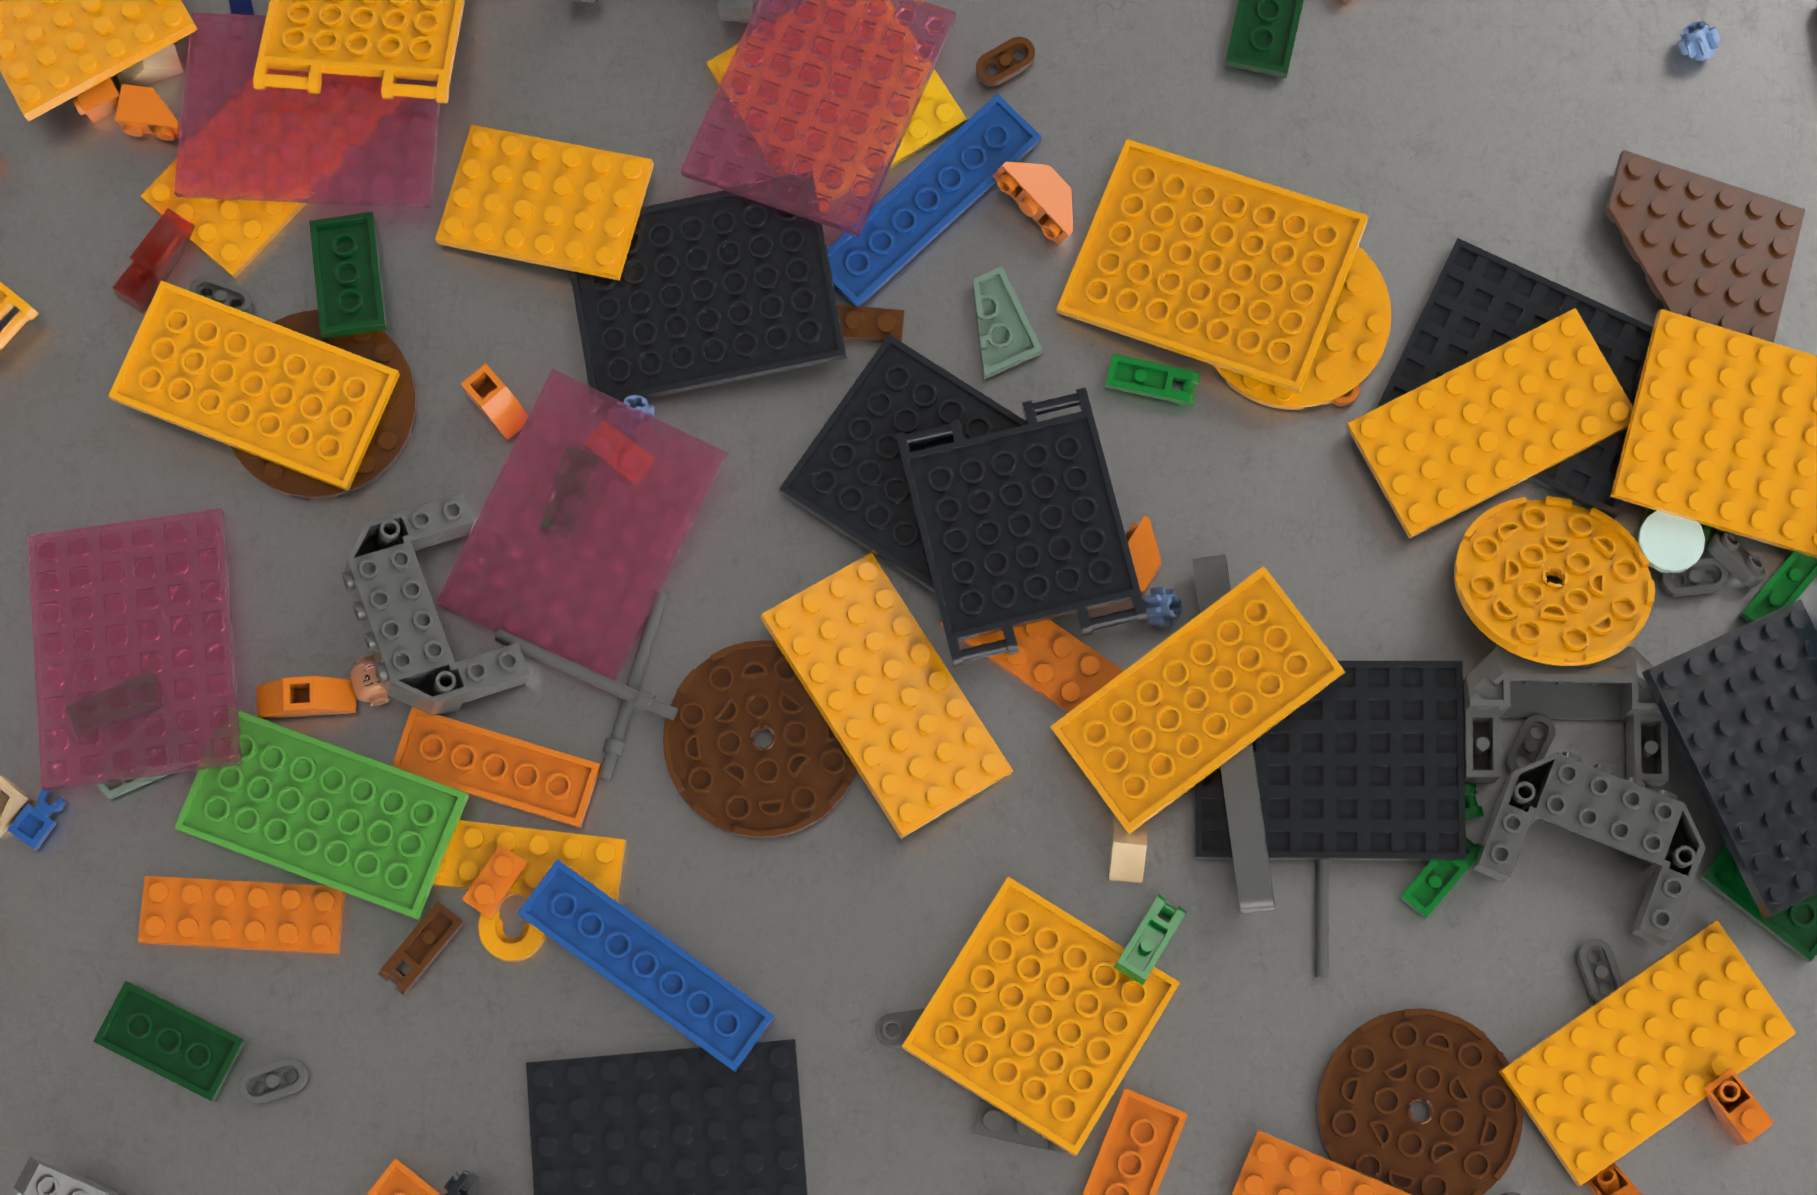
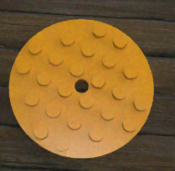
(1346, 351)
(1601, 569)

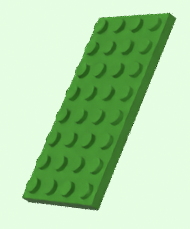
(327, 815)

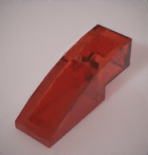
(153, 260)

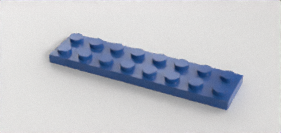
(929, 199)
(646, 965)

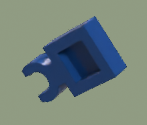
(34, 823)

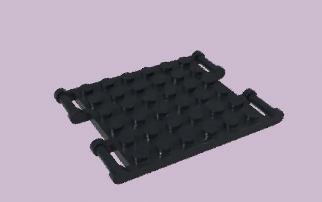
(1020, 526)

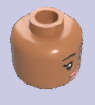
(366, 682)

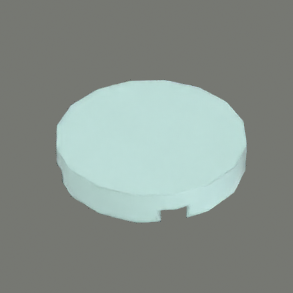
(1671, 542)

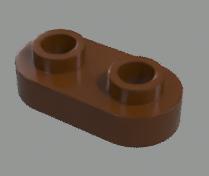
(1002, 60)

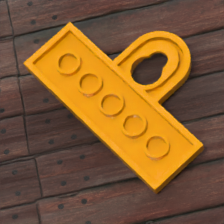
(474, 843)

